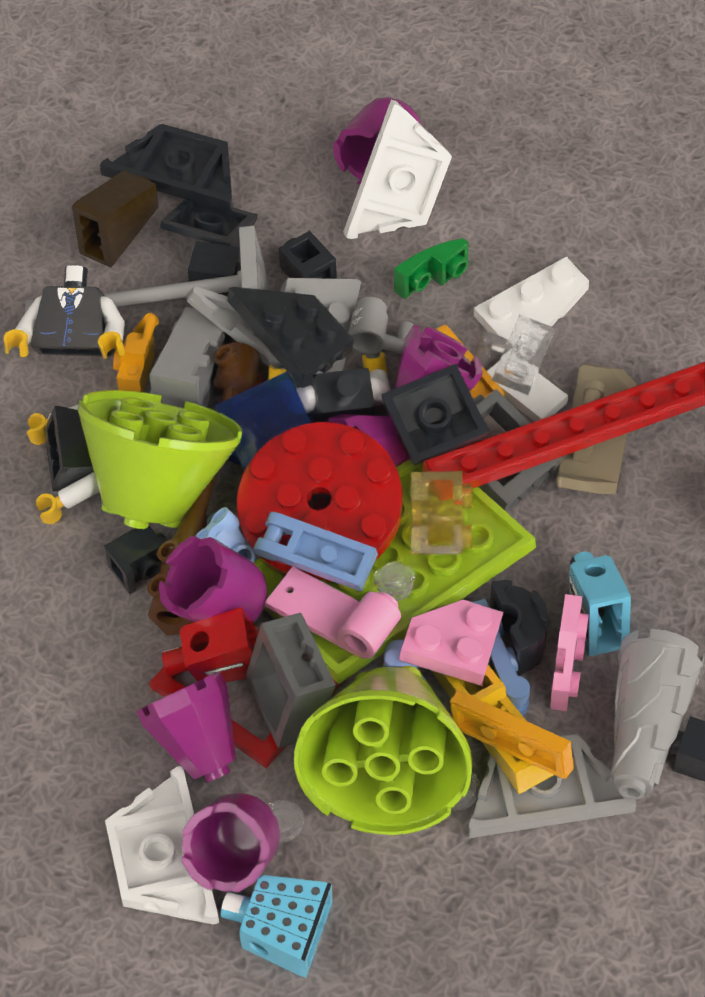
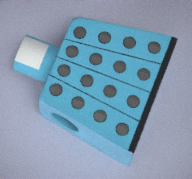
(281, 919)

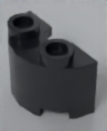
(524, 618)

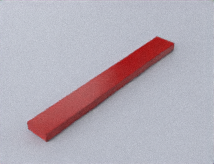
(575, 428)

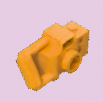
(139, 356)

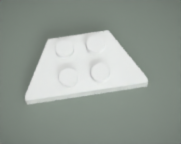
(399, 177)
(149, 852)

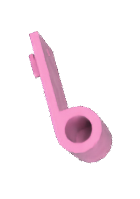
(336, 616)

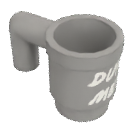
(369, 328)

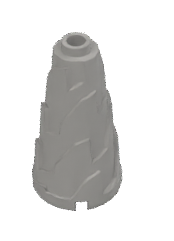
(651, 697)

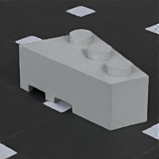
(186, 362)

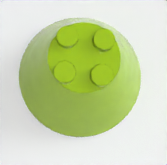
(152, 454)
(384, 754)

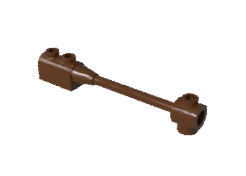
(235, 374)

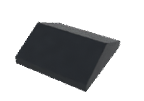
(208, 222)
(434, 415)

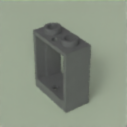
(527, 480)
(282, 682)

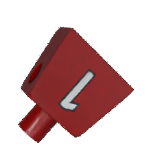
(214, 645)

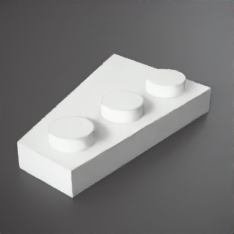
(540, 297)

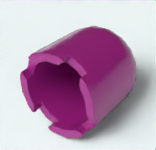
(359, 136)
(211, 580)
(230, 842)

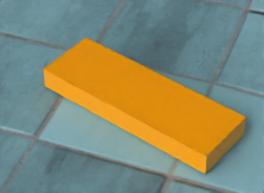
(512, 734)

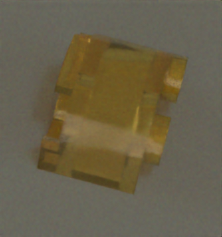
(439, 513)

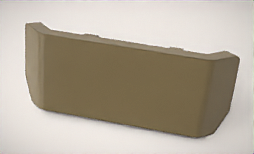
(597, 466)

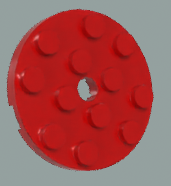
(328, 461)

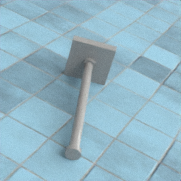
(252, 276)

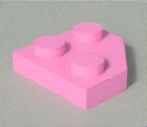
(453, 640)
(570, 648)

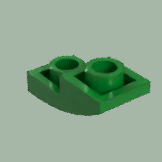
(437, 263)

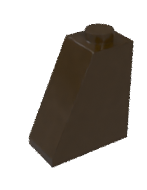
(113, 216)

